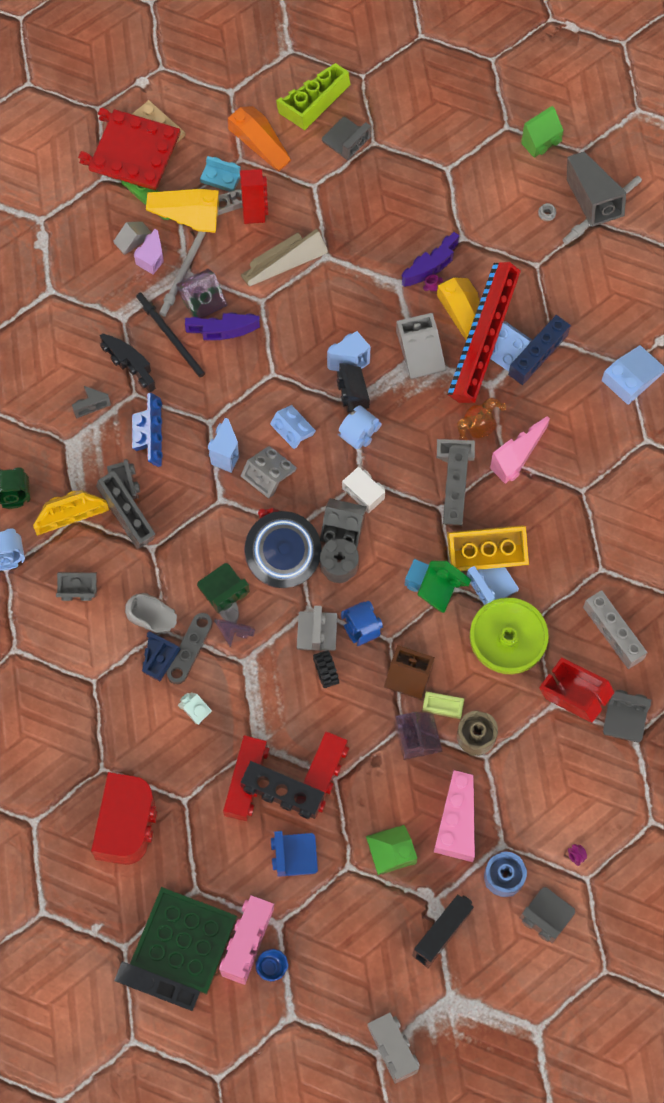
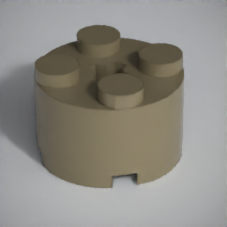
(474, 743)

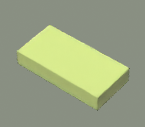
(443, 705)

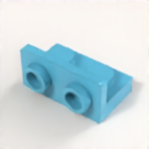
(220, 174)

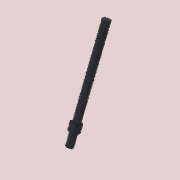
(150, 309)

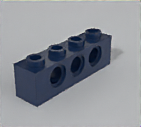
(539, 349)

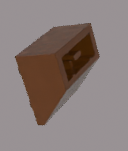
(409, 672)

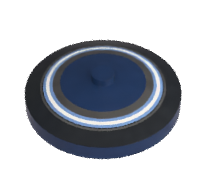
(282, 549)

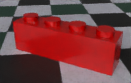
(254, 196)
(325, 765)
(239, 803)

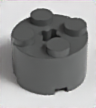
(339, 550)

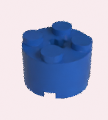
(362, 623)

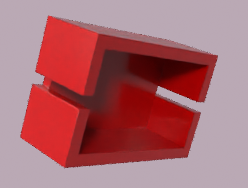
(577, 690)

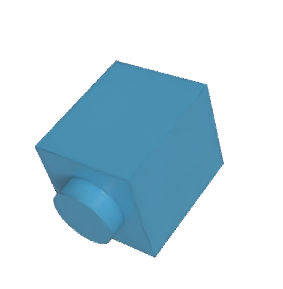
(416, 575)

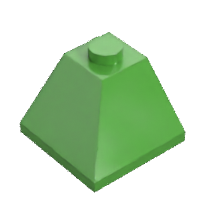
(391, 849)

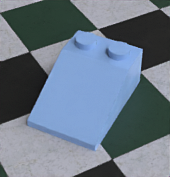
(632, 374)

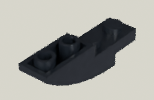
(128, 357)
(157, 986)

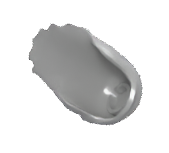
(150, 613)

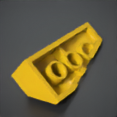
(189, 207)
(460, 302)

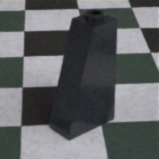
(443, 930)

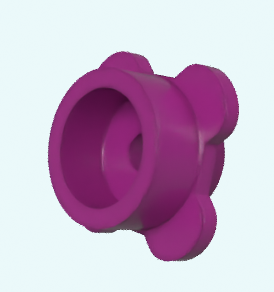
(432, 283)
(577, 854)

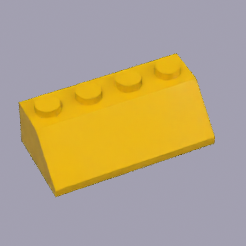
(488, 547)

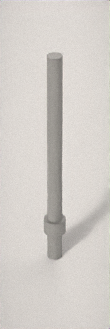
(578, 230)
(170, 298)

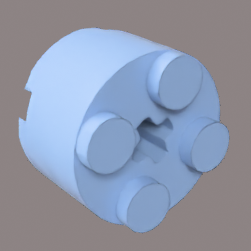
(359, 428)
(10, 549)

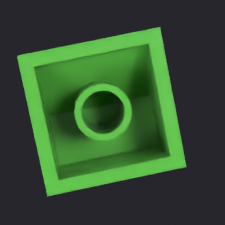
(542, 132)

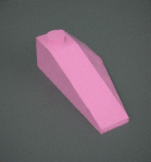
(511, 456)

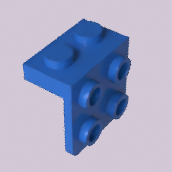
(294, 854)

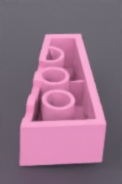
(457, 822)
(247, 939)

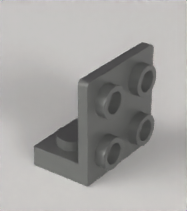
(347, 137)

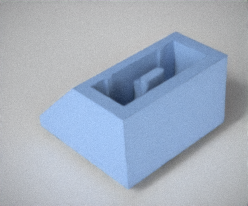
(350, 350)
(224, 447)

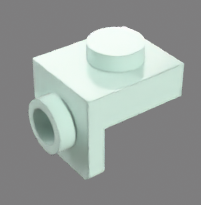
(194, 707)

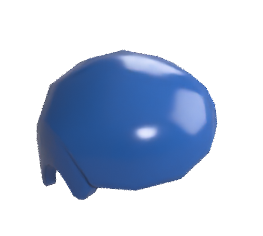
(271, 965)

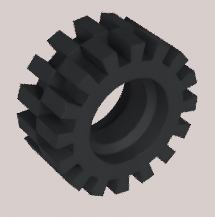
(326, 669)

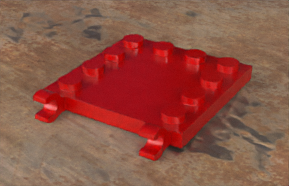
(132, 149)

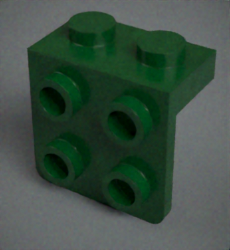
(223, 587)

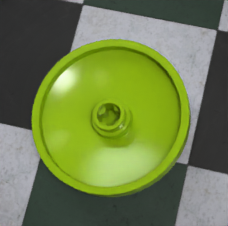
(509, 635)

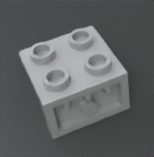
(267, 470)

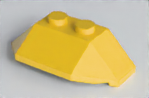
(68, 510)

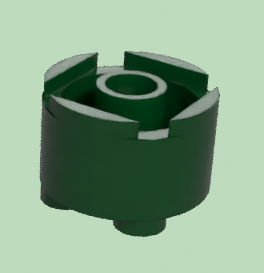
(14, 488)

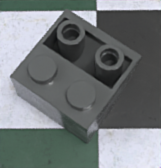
(342, 521)

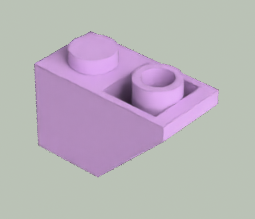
(150, 254)

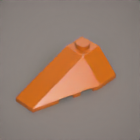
(257, 134)

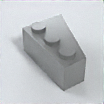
(393, 1047)

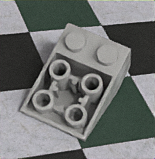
(420, 345)

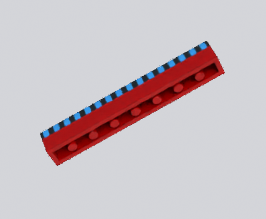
(484, 332)

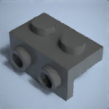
(125, 473)
(76, 585)

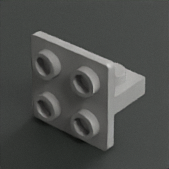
(317, 630)

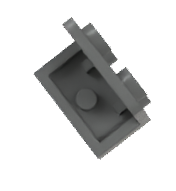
(626, 716)
(547, 915)

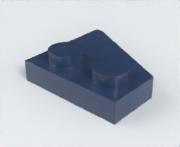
(158, 656)

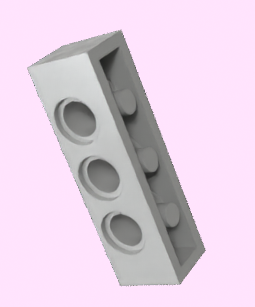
(615, 629)

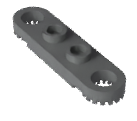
(190, 648)

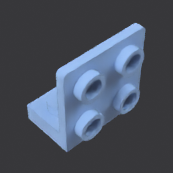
(509, 345)
(492, 583)

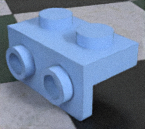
(292, 426)

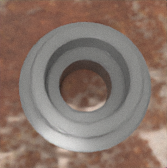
(547, 208)

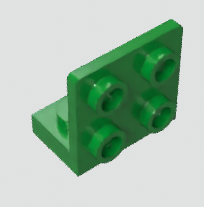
(440, 583)

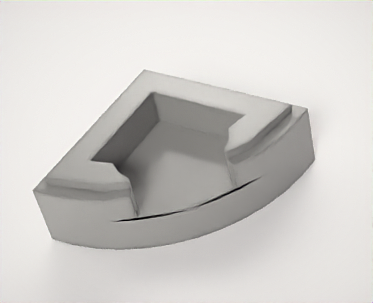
(231, 613)

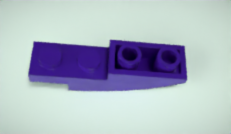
(431, 264)
(229, 327)

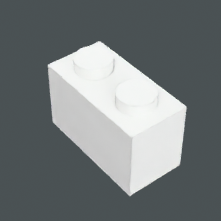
(364, 489)

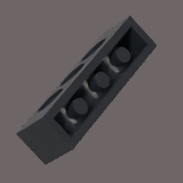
(256, 773)

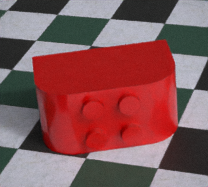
(124, 820)

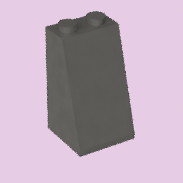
(595, 190)

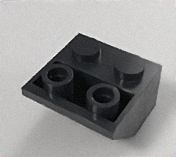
(352, 387)

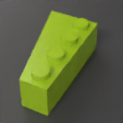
(313, 98)

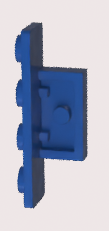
(147, 430)

